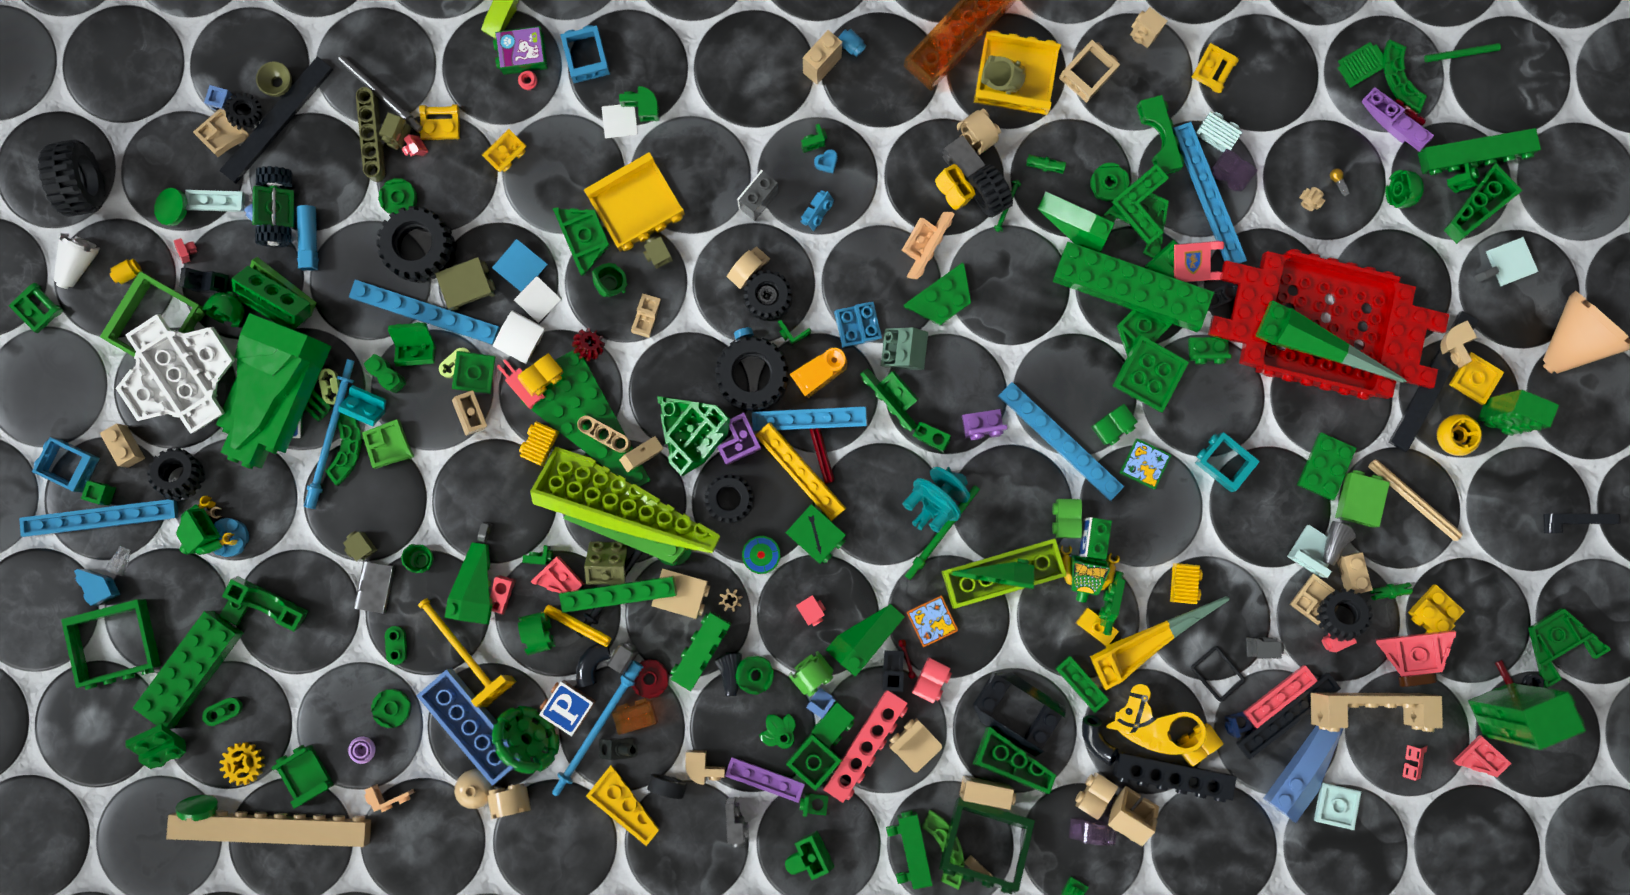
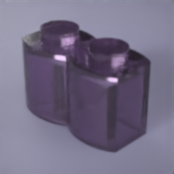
(1233, 170)

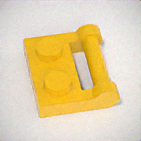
(1209, 64)
(439, 128)

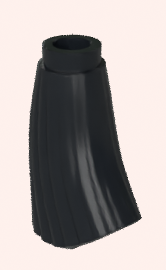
(728, 666)

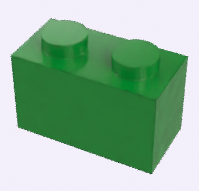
(833, 724)

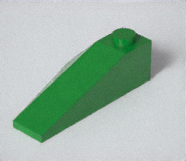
(470, 593)

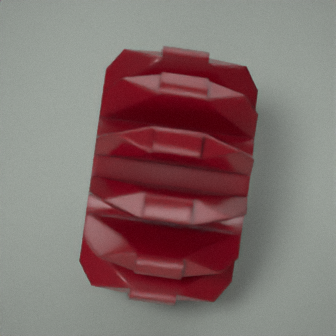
(584, 340)

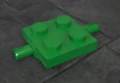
(1112, 603)

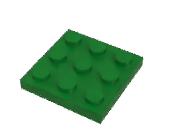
(1150, 373)

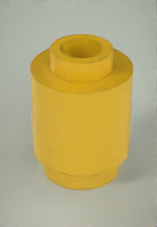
(125, 271)

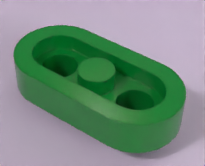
(398, 645)
(223, 711)

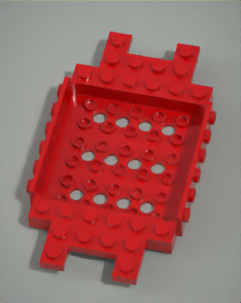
(1393, 332)

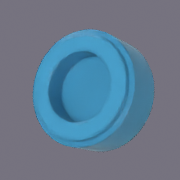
(744, 332)

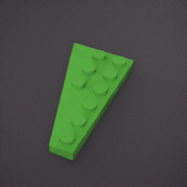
(657, 549)

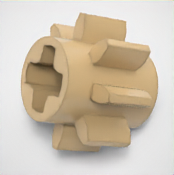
(1312, 199)
(728, 605)

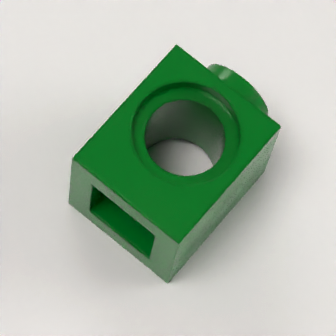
(98, 493)

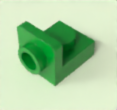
(813, 142)
(1464, 181)
(535, 558)

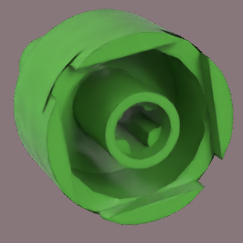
(811, 674)

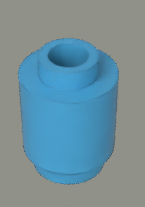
(852, 42)

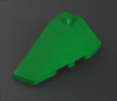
(1076, 223)
(1011, 573)
(859, 643)

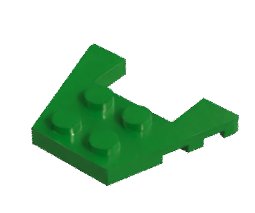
(1157, 209)
(1555, 637)

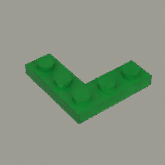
(1128, 204)

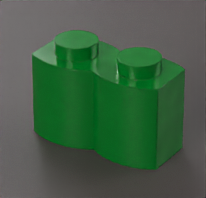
(385, 374)
(1114, 424)

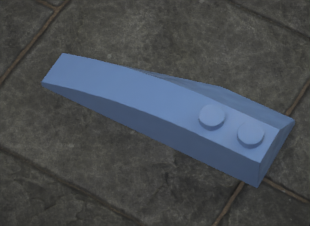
(1303, 774)

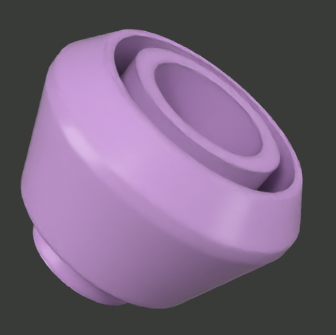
(361, 750)

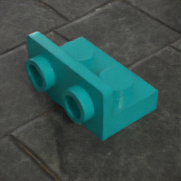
(363, 406)

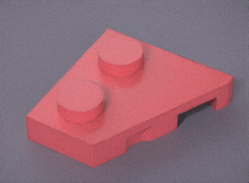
(558, 577)
(1482, 758)

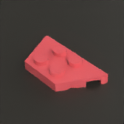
(1418, 652)

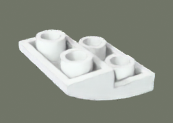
(519, 337)

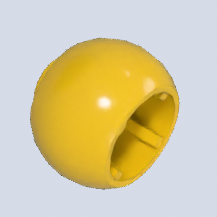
(1470, 433)

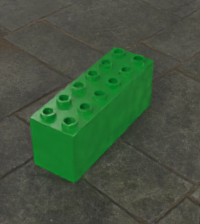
(1527, 715)

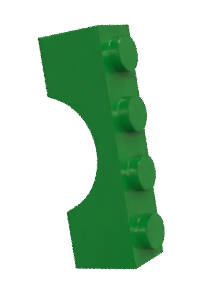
(1154, 113)
(281, 610)

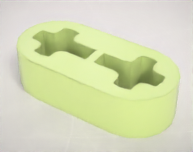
(450, 360)
(325, 387)

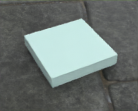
(1512, 261)
(1337, 806)

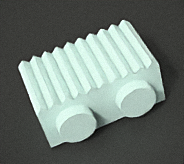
(1218, 132)

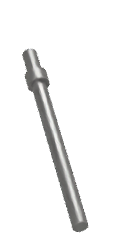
(377, 91)

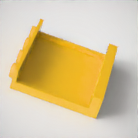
(1039, 64)
(634, 202)

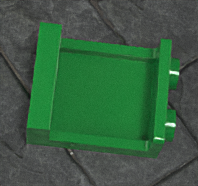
(303, 775)

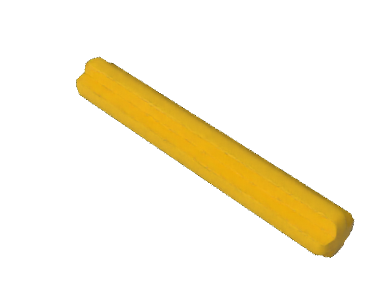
(577, 625)

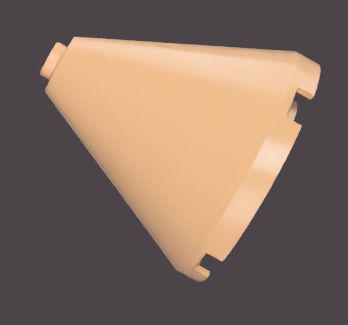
(1583, 337)

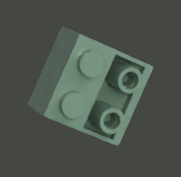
(904, 348)

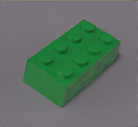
(1518, 412)

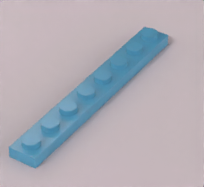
(1208, 193)
(424, 312)
(1061, 441)
(98, 518)

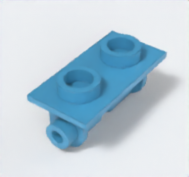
(813, 217)

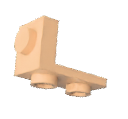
(375, 799)

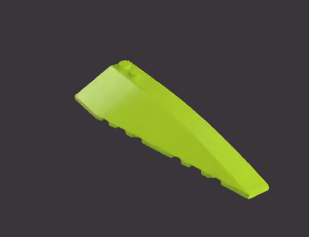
(595, 495)

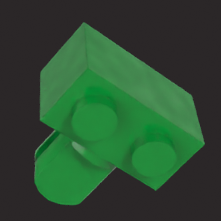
(810, 856)

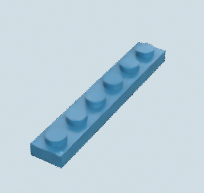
(811, 418)

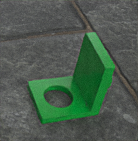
(786, 334)
(806, 804)

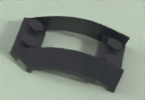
(1041, 727)

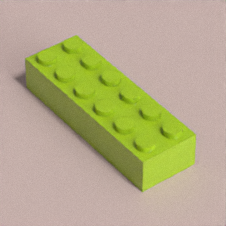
(1043, 555)

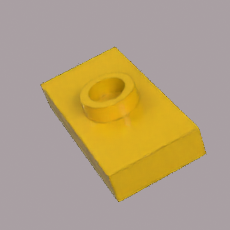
(1091, 623)

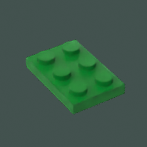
(1326, 466)

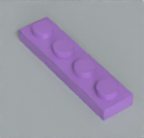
(764, 779)

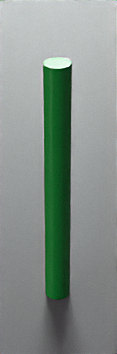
(1462, 52)

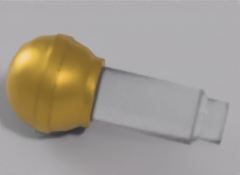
(1337, 176)

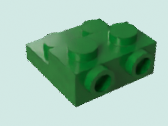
(157, 746)

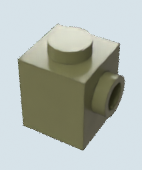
(657, 252)
(359, 546)

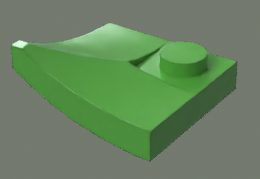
(387, 444)

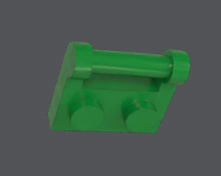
(31, 312)

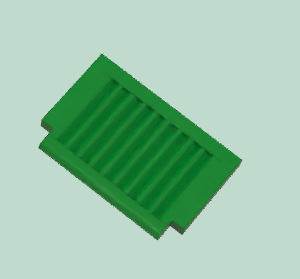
(1361, 64)

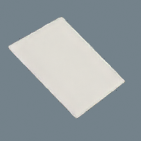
(619, 121)
(537, 299)

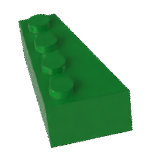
(1007, 760)

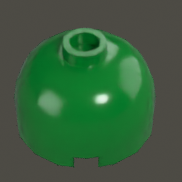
(1404, 189)
(225, 308)

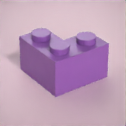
(743, 442)

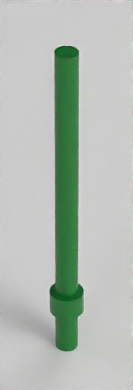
(919, 562)

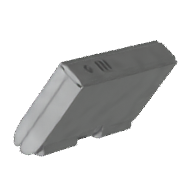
(374, 587)

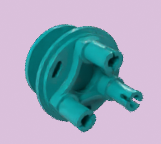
(937, 499)

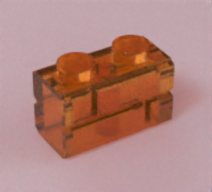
(635, 716)

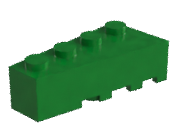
(1486, 199)
(700, 651)

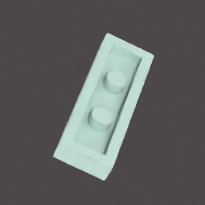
(215, 200)

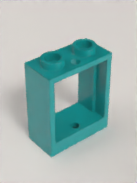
(1233, 484)

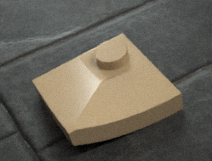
(219, 134)
(1310, 597)

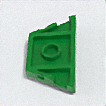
(583, 236)
(943, 297)
(1140, 324)

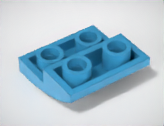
(519, 265)
(857, 324)

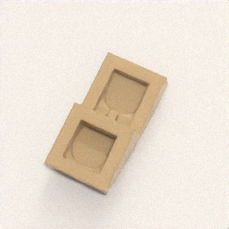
(646, 315)

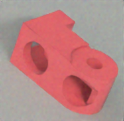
(501, 593)

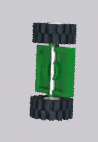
(273, 207)

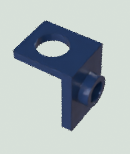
(1232, 726)

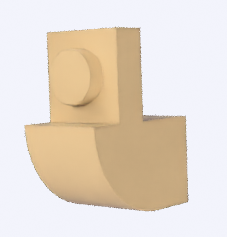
(747, 266)
(1454, 343)
(697, 769)

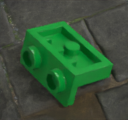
(1208, 349)

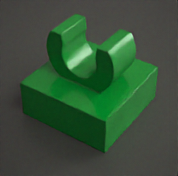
(1074, 887)

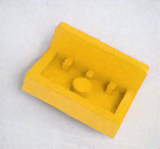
(504, 151)

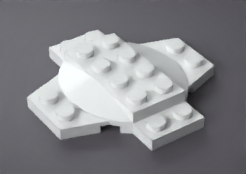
(175, 373)

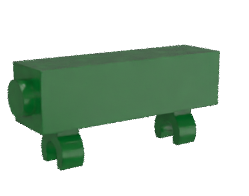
(914, 850)

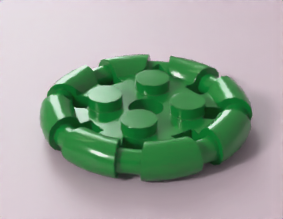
(535, 734)

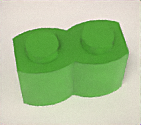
(1068, 518)

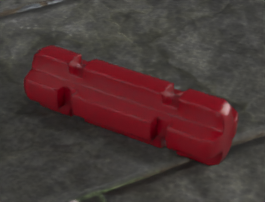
(1411, 113)

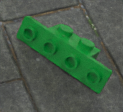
(894, 394)

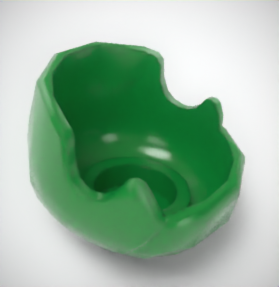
(417, 558)

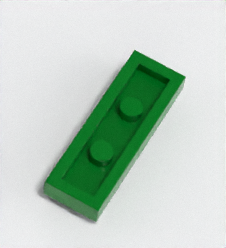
(1082, 684)

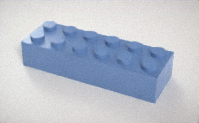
(467, 725)

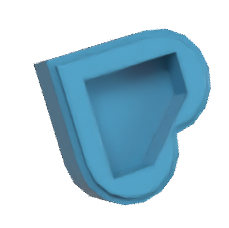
(826, 161)

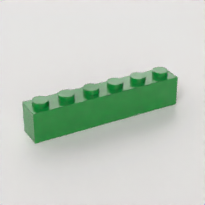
(1479, 151)

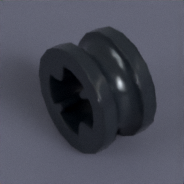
(1528, 679)

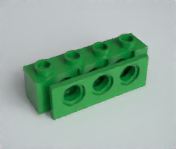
(270, 298)

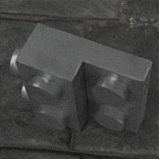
(736, 826)

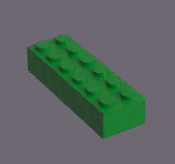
(188, 670)

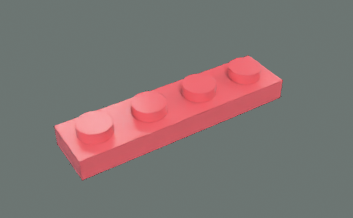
(1280, 696)

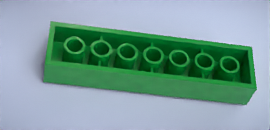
(1133, 287)

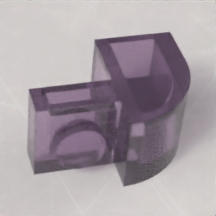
(1092, 832)

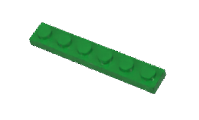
(618, 594)

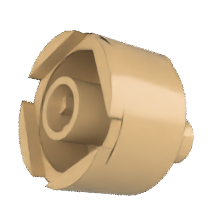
(979, 131)
(508, 802)

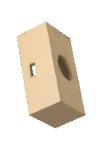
(641, 454)

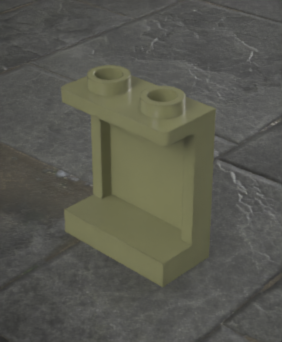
(465, 283)

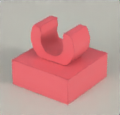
(414, 146)
(185, 250)

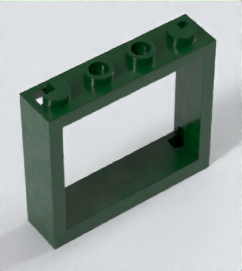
(995, 814)

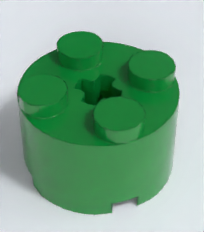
(535, 633)

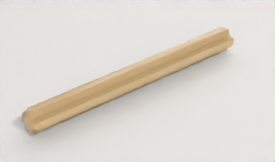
(1414, 499)

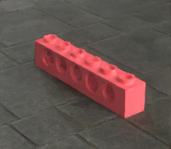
(845, 791)

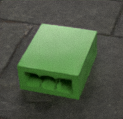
(1362, 499)

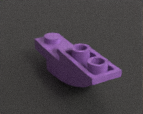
(1393, 119)

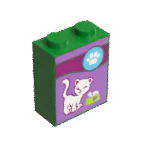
(520, 50)

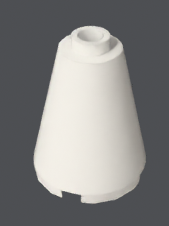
(72, 259)

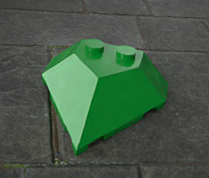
(691, 431)

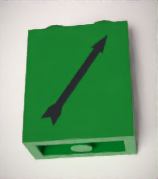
(816, 534)

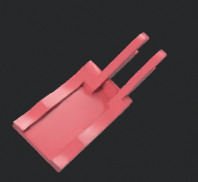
(518, 388)

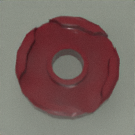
(661, 679)

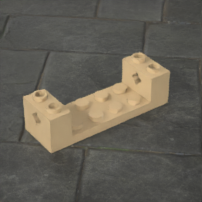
(1419, 709)

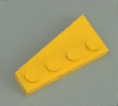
(620, 803)

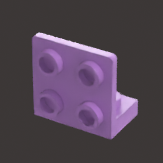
(983, 423)

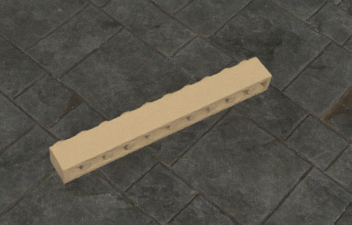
(273, 829)

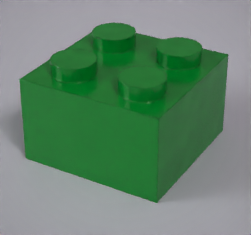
(813, 761)

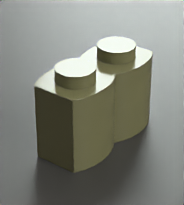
(394, 131)

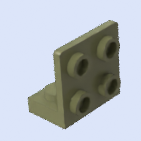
(605, 563)

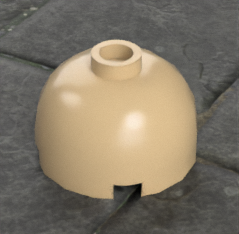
(472, 789)

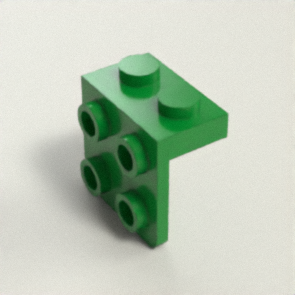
(412, 344)

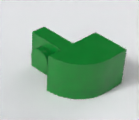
(645, 101)

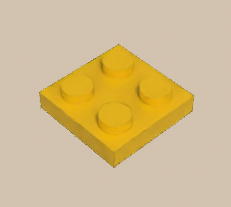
(1477, 379)

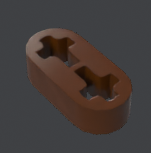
(1414, 680)

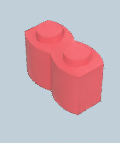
(931, 680)

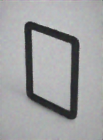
(1193, 667)

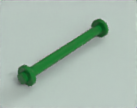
(998, 227)

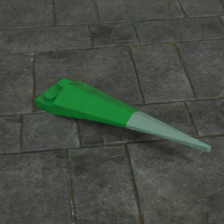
(1294, 331)

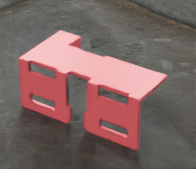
(1411, 771)

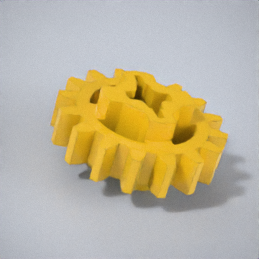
(234, 768)

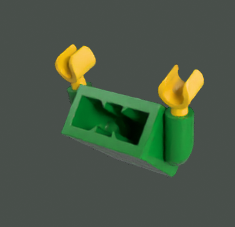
(198, 531)

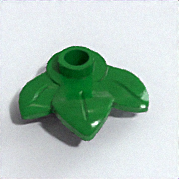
(776, 729)

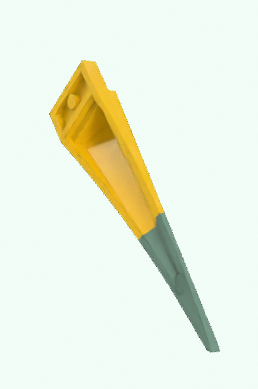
(1128, 654)

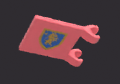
(1193, 261)

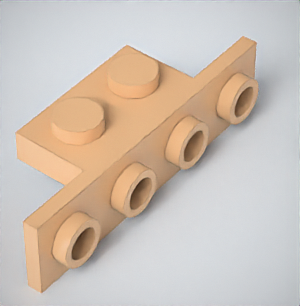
(924, 241)

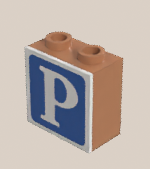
(566, 707)

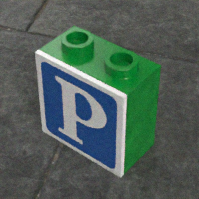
(1095, 538)

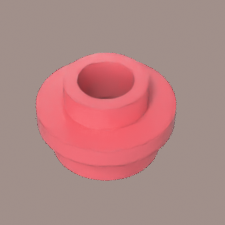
(527, 75)

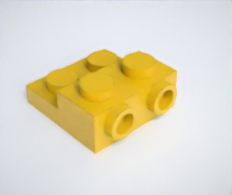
(1435, 611)

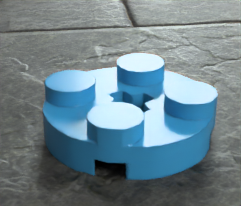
(235, 527)

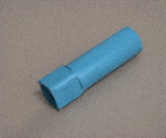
(307, 238)

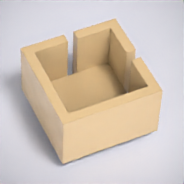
(1135, 824)

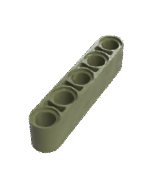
(367, 126)

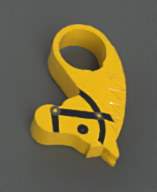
(1139, 725)

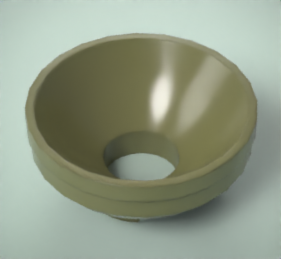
(267, 74)

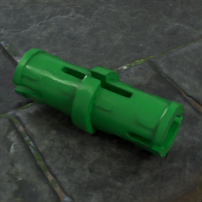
(1046, 164)
(1391, 591)

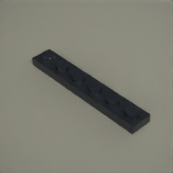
(1286, 718)

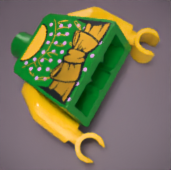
(1088, 574)

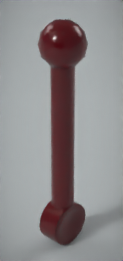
(902, 644)

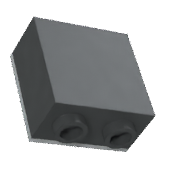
(758, 195)

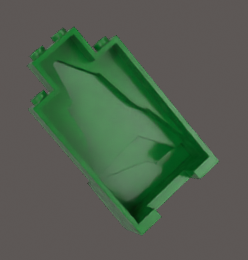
(270, 389)

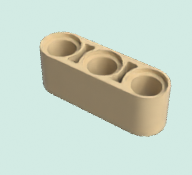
(597, 427)

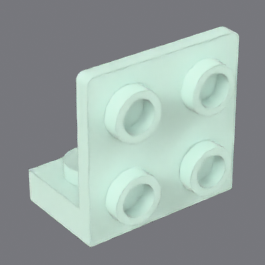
(1309, 552)

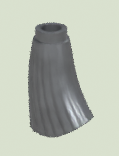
(1338, 538)

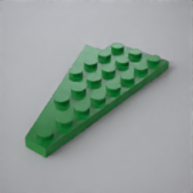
(581, 396)

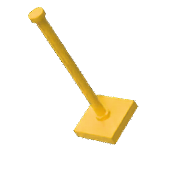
(492, 689)

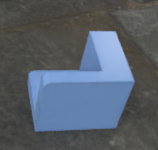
(217, 97)
(821, 703)

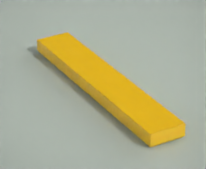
(800, 471)

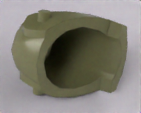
(1003, 74)

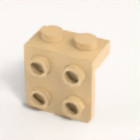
(915, 745)

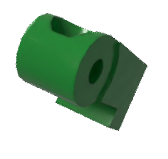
(932, 436)

